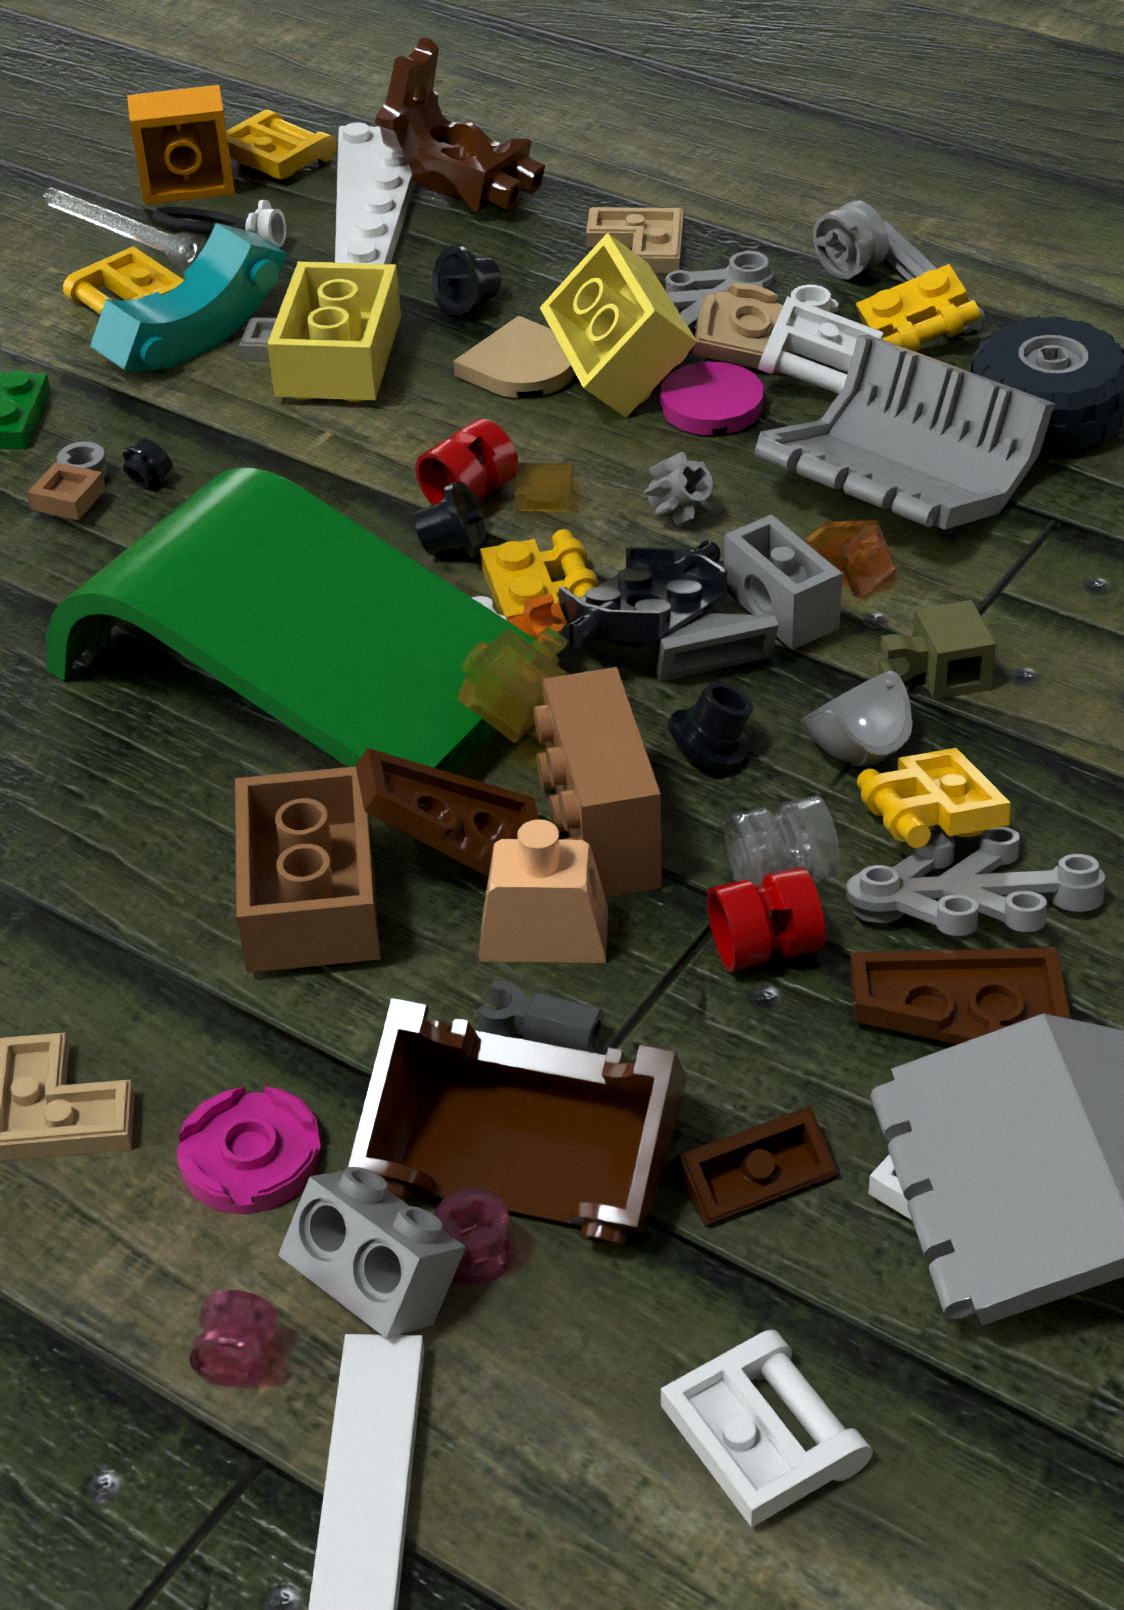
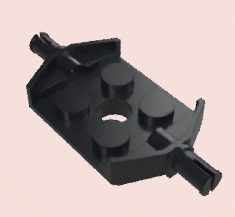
(648, 598)

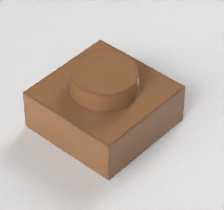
(66, 491)

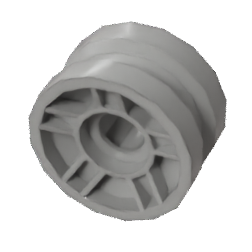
(850, 239)

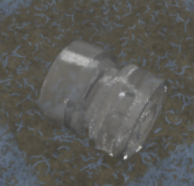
(792, 838)

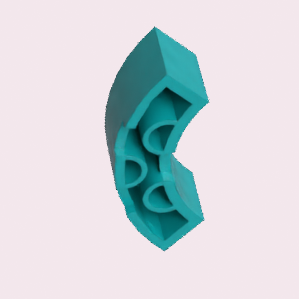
(198, 314)

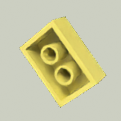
(617, 326)
(335, 331)

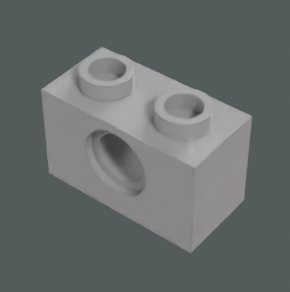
(783, 577)

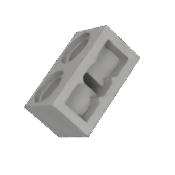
(372, 1250)

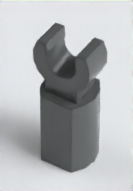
(541, 1018)

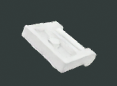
(814, 335)
(747, 1441)

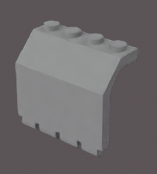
(917, 437)
(1013, 1163)

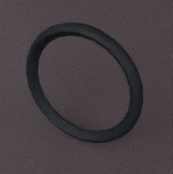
(171, 217)

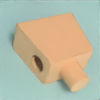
(543, 900)

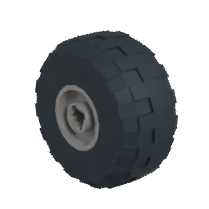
(1065, 365)

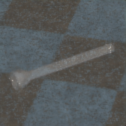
(180, 248)

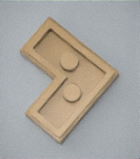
(650, 232)
(56, 1119)

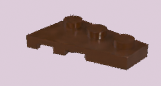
(442, 807)
(956, 991)

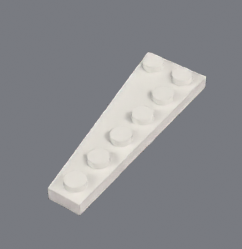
(371, 196)

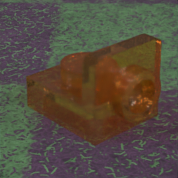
(855, 549)

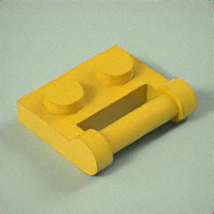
(276, 145)
(126, 274)

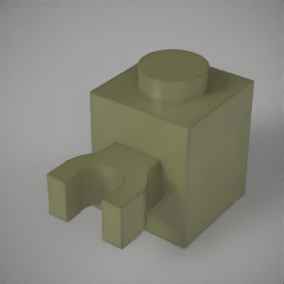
(947, 649)

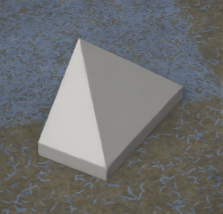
(716, 643)

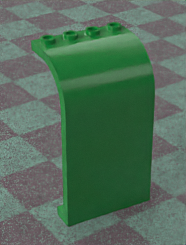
(296, 619)

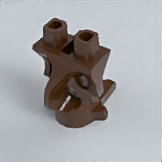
(471, 162)

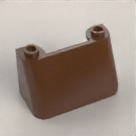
(527, 1120)

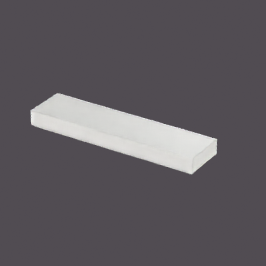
(368, 1474)

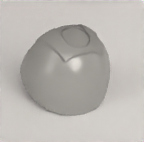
(864, 722)

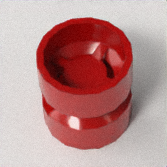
(474, 455)
(743, 921)

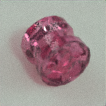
(488, 1245)
(233, 1338)

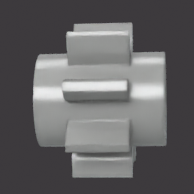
(680, 488)

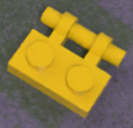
(920, 309)
(522, 573)
(934, 791)

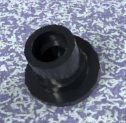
(463, 280)
(452, 523)
(714, 727)

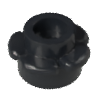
(146, 463)

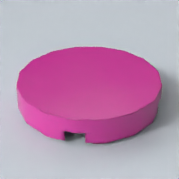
(711, 398)
(249, 1150)

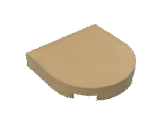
(737, 324)
(516, 360)

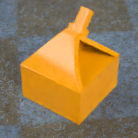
(181, 144)

